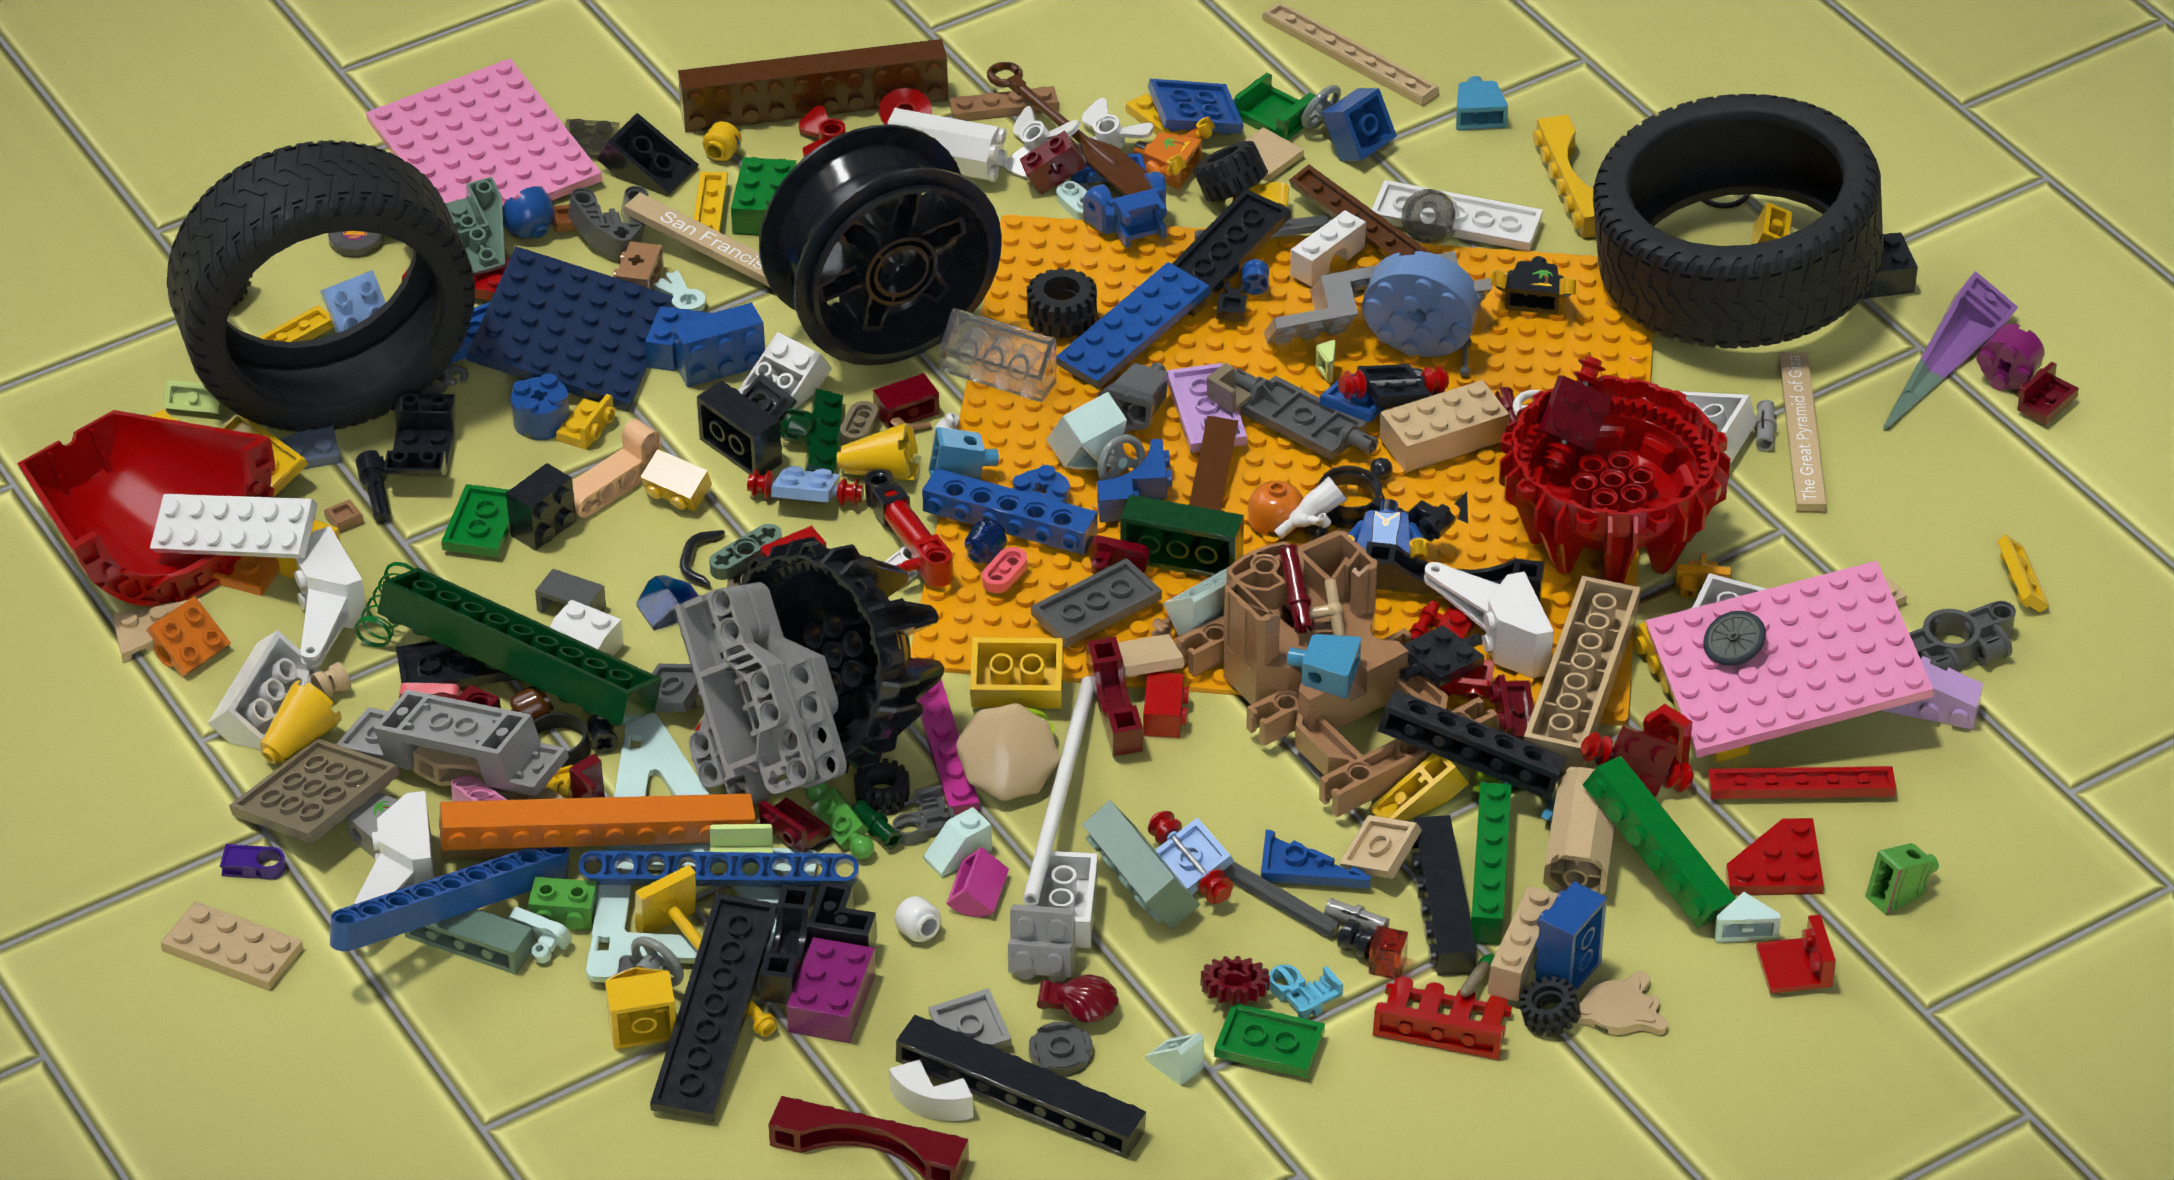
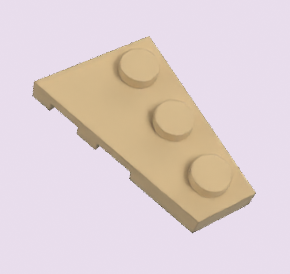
(132, 628)

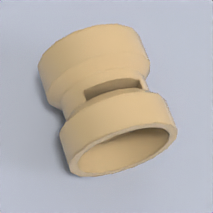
(331, 680)

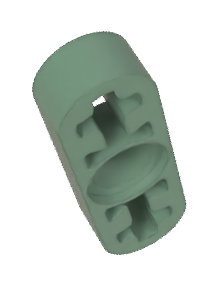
(728, 560)

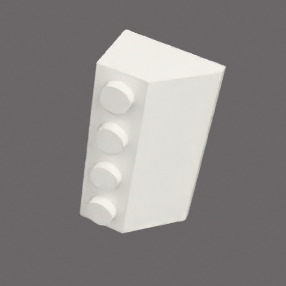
(259, 691)

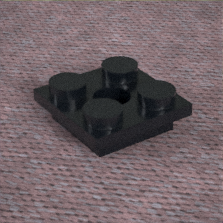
(776, 398)

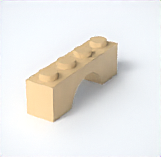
(1515, 954)

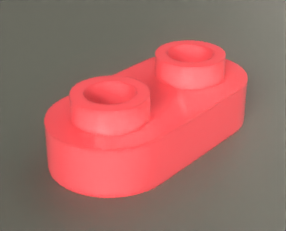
(1004, 570)

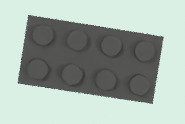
(1096, 602)

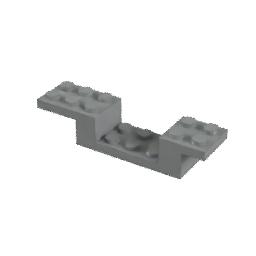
(1336, 306)
(498, 738)

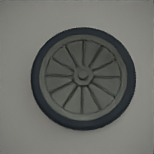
(1734, 638)

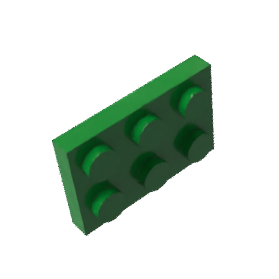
(478, 522)
(1269, 1040)

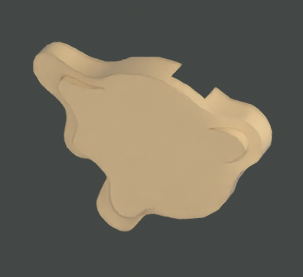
(1623, 1007)

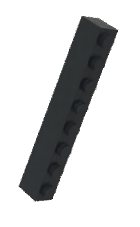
(1022, 1086)

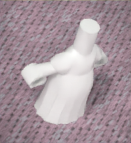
(1313, 508)

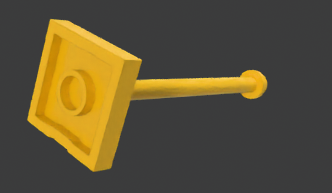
(672, 901)

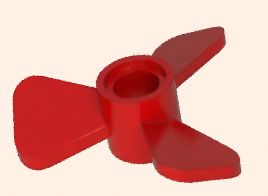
(819, 125)

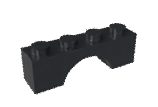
(785, 960)

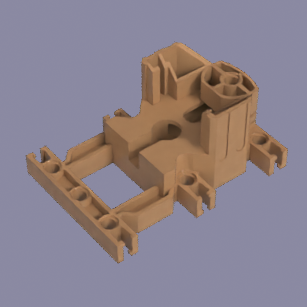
(1255, 645)

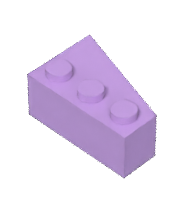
(1954, 699)

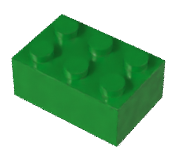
(754, 190)

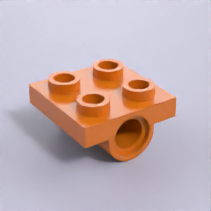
(187, 637)

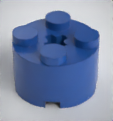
(539, 406)

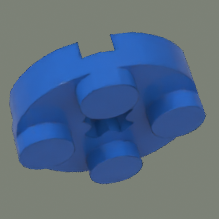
(1044, 479)

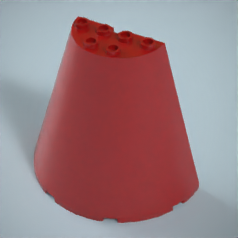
(110, 489)

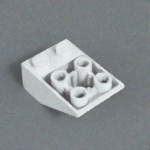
(791, 367)

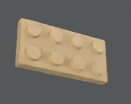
(232, 945)

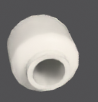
(917, 919)

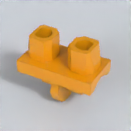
(1694, 574)

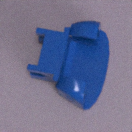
(1128, 215)

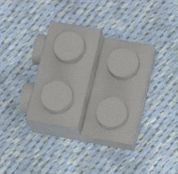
(1042, 942)

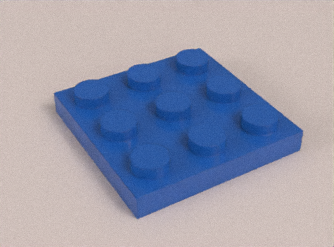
(1187, 102)

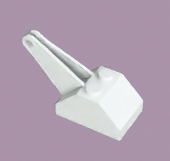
(329, 594)
(1509, 612)
(403, 847)

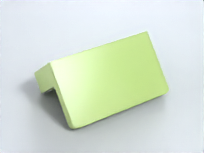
(190, 397)
(740, 839)

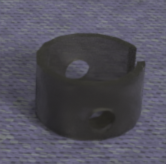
(1441, 228)

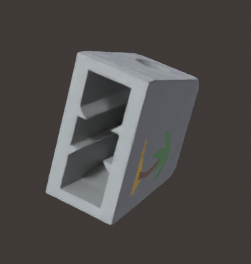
(364, 821)

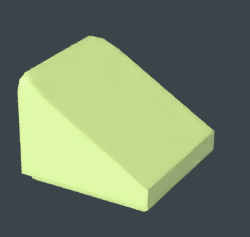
(1326, 359)

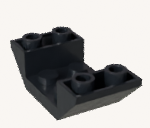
(422, 436)

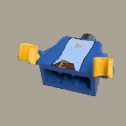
(1390, 528)

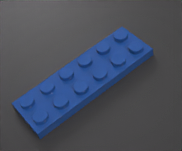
(1132, 325)

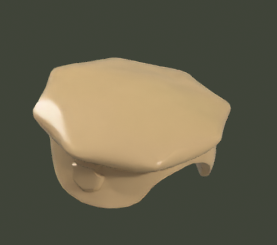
(1008, 751)

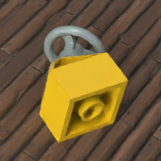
(643, 997)

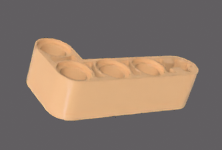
(619, 471)

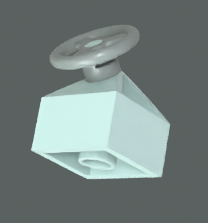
(1095, 438)

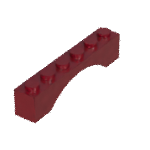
(808, 1126)

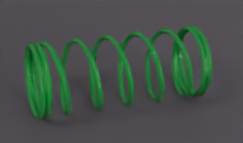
(375, 618)

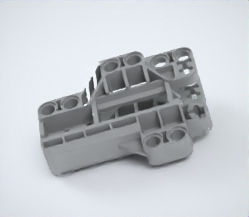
(758, 697)

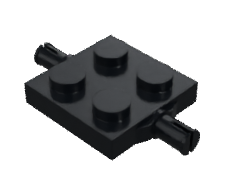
(1442, 656)

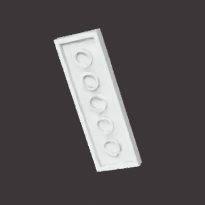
(1479, 217)
(234, 525)

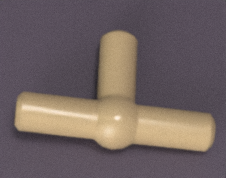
(1333, 609)

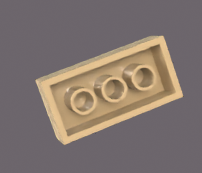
(1443, 426)

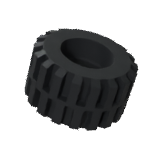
(1230, 171)
(1061, 303)

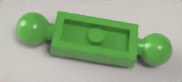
(842, 819)

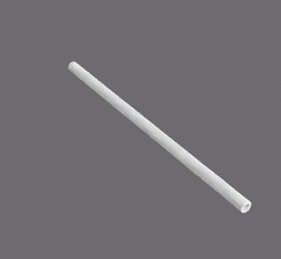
(1059, 793)

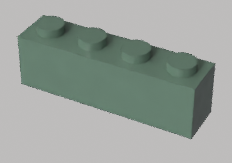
(480, 938)

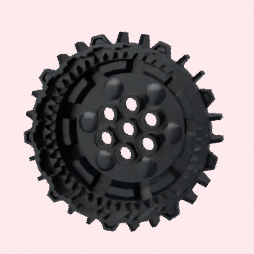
(842, 610)

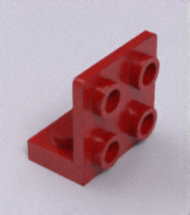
(1799, 962)

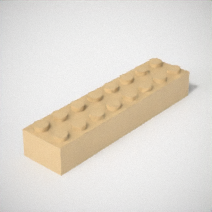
(1583, 667)

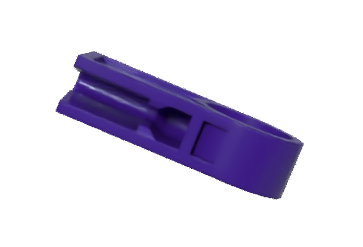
(246, 861)

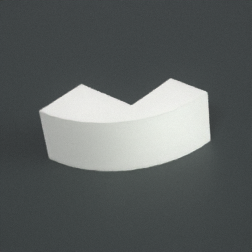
(941, 1103)

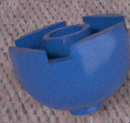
(529, 214)

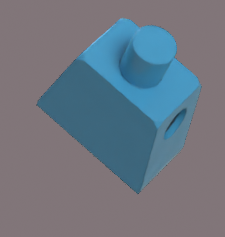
(1480, 105)
(960, 453)
(1328, 663)

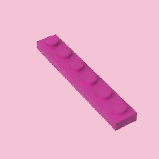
(942, 742)

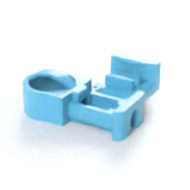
(1305, 998)

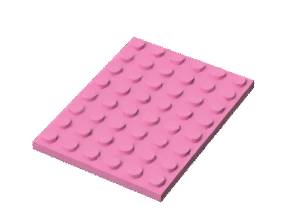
(484, 129)
(1827, 657)

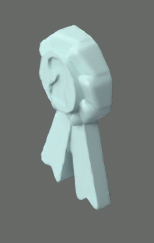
(683, 297)

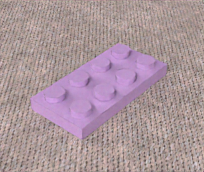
(1193, 406)

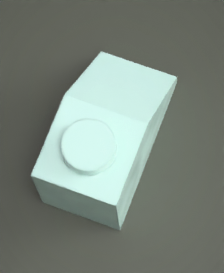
(958, 840)

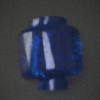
(985, 541)

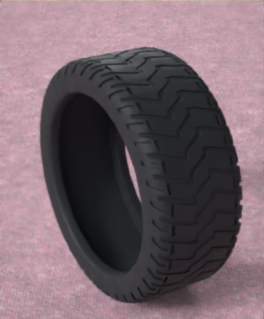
(292, 199)
(1739, 291)

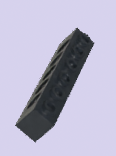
(1471, 744)

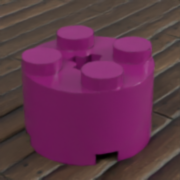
(2010, 357)

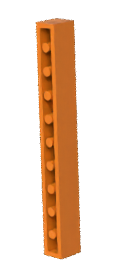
(589, 821)

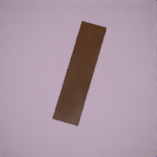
(1213, 463)

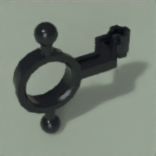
(1430, 519)

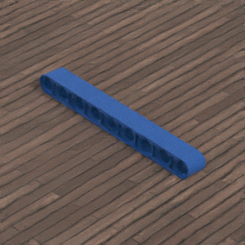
(705, 860)
(444, 897)

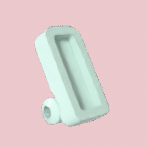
(545, 931)

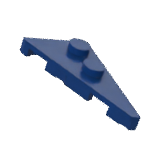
(1302, 865)

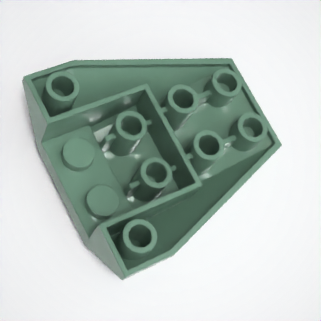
(481, 225)

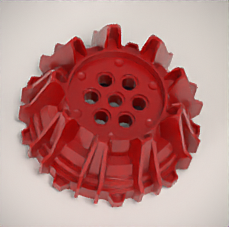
(1641, 486)

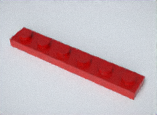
(1801, 782)

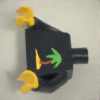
(1533, 286)

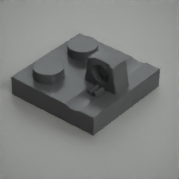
(677, 688)

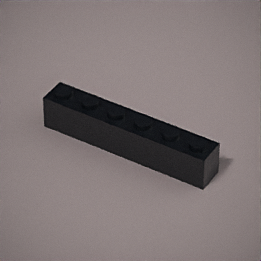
(1443, 897)

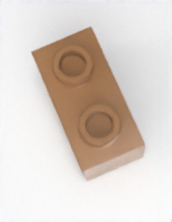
(640, 264)

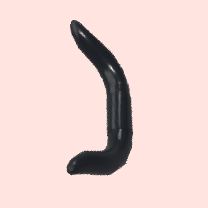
(687, 555)

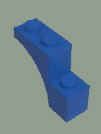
(1146, 480)

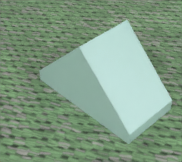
(1747, 921)
(1179, 1057)

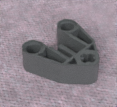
(605, 230)

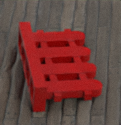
(1437, 1030)

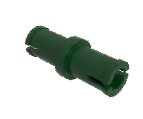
(877, 825)

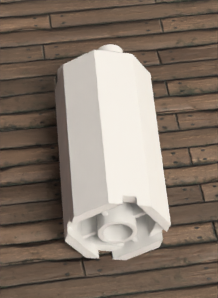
(972, 145)

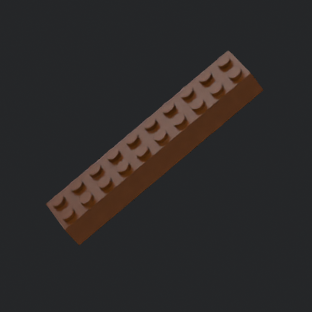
(797, 84)

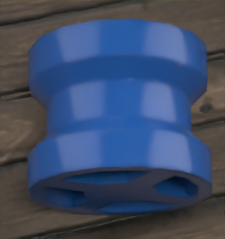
(1255, 276)

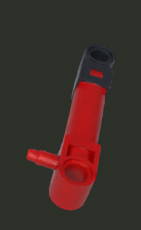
(893, 509)

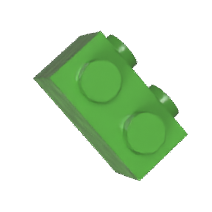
(567, 901)

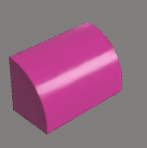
(977, 884)

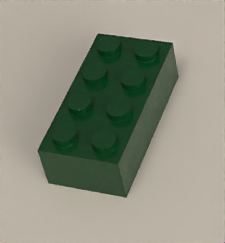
(1183, 535)

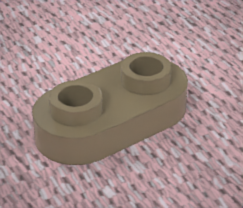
(859, 421)

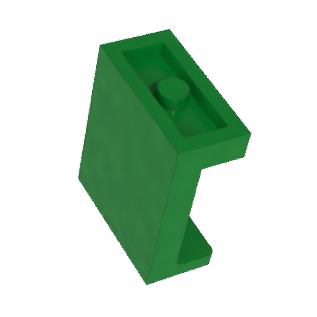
(1270, 108)

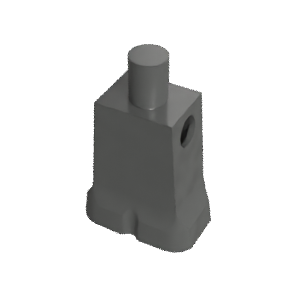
(1139, 394)

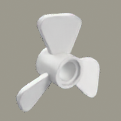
(1108, 128)
(1033, 134)

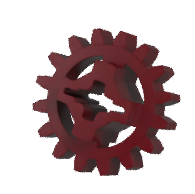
(1235, 980)

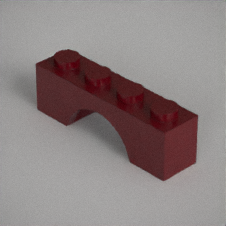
(1109, 685)

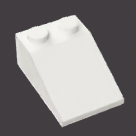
(590, 627)

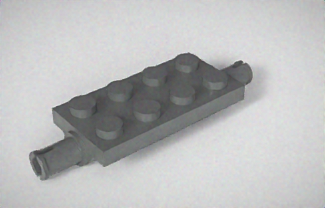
(1301, 417)

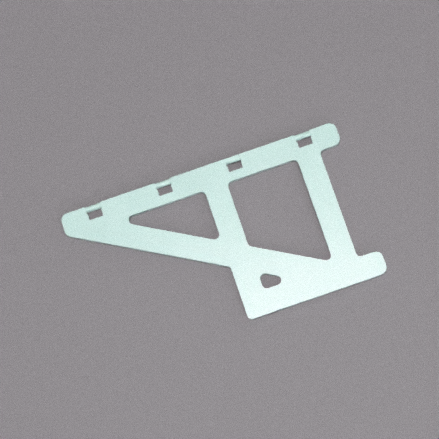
(659, 757)

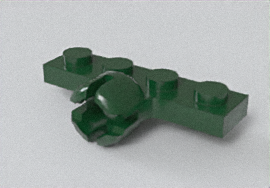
(816, 429)

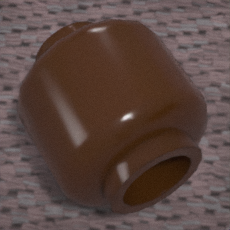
(531, 702)

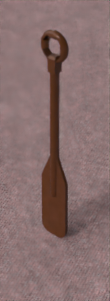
(1102, 157)

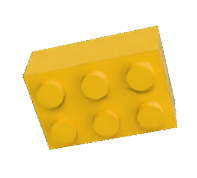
(1016, 672)

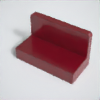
(587, 778)

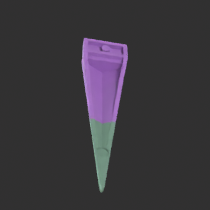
(1966, 325)

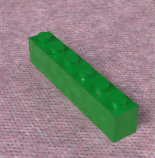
(1658, 841)
(1490, 863)

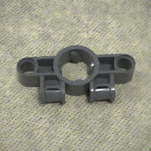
(1983, 629)

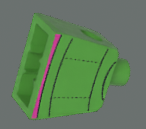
(1899, 876)

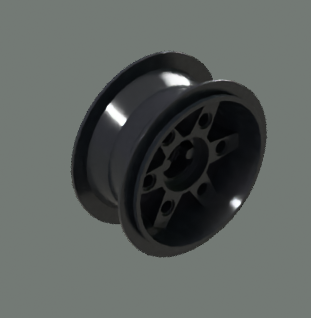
(869, 253)

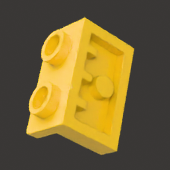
(586, 422)

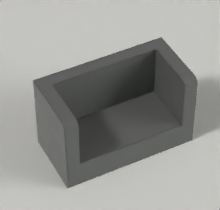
(565, 587)

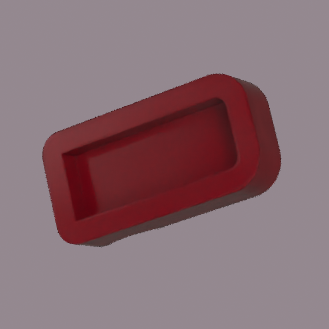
(1109, 551)

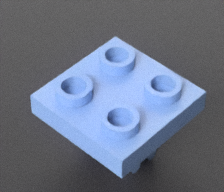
(353, 300)

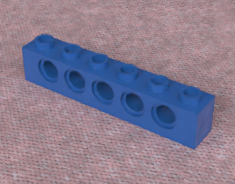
(1017, 511)

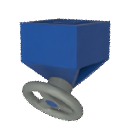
(1355, 123)

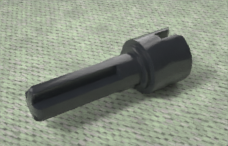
(371, 474)

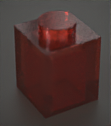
(1388, 952)

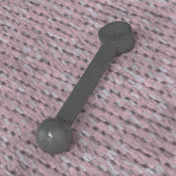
(1465, 370)

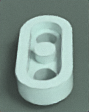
(1070, 197)

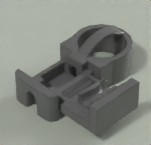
(933, 813)

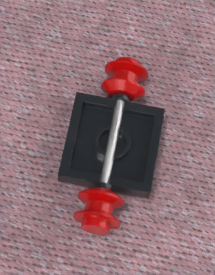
(1393, 383)

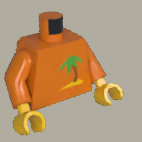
(1175, 154)

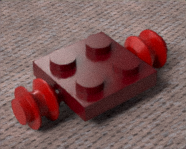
(1574, 413)
(1645, 754)

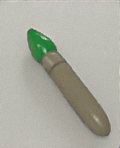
(1477, 975)

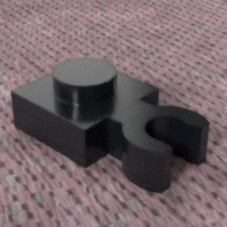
(1232, 303)

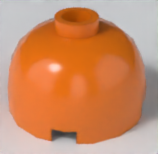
(1272, 505)

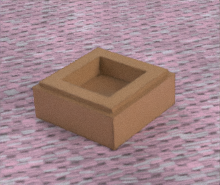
(344, 516)

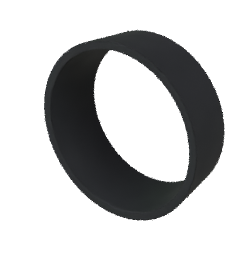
(565, 720)

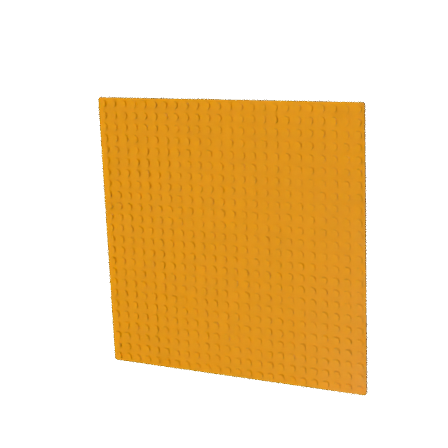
(1505, 351)

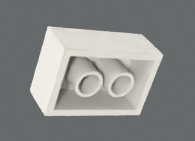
(1072, 884)

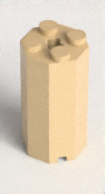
(1578, 837)

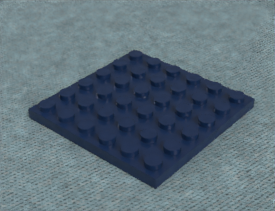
(568, 325)

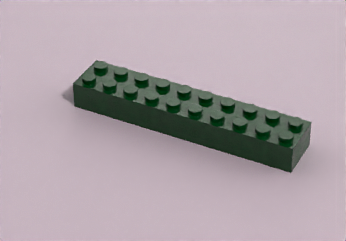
(519, 646)

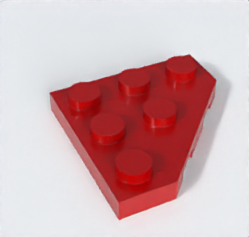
(1779, 862)

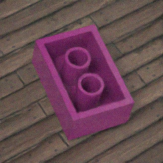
(831, 990)

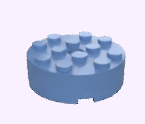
(1421, 304)

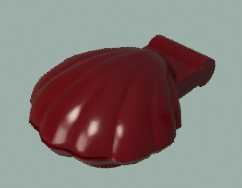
(1083, 998)

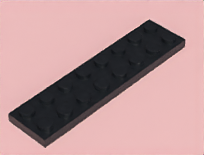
(714, 1007)

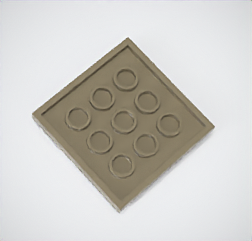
(314, 790)

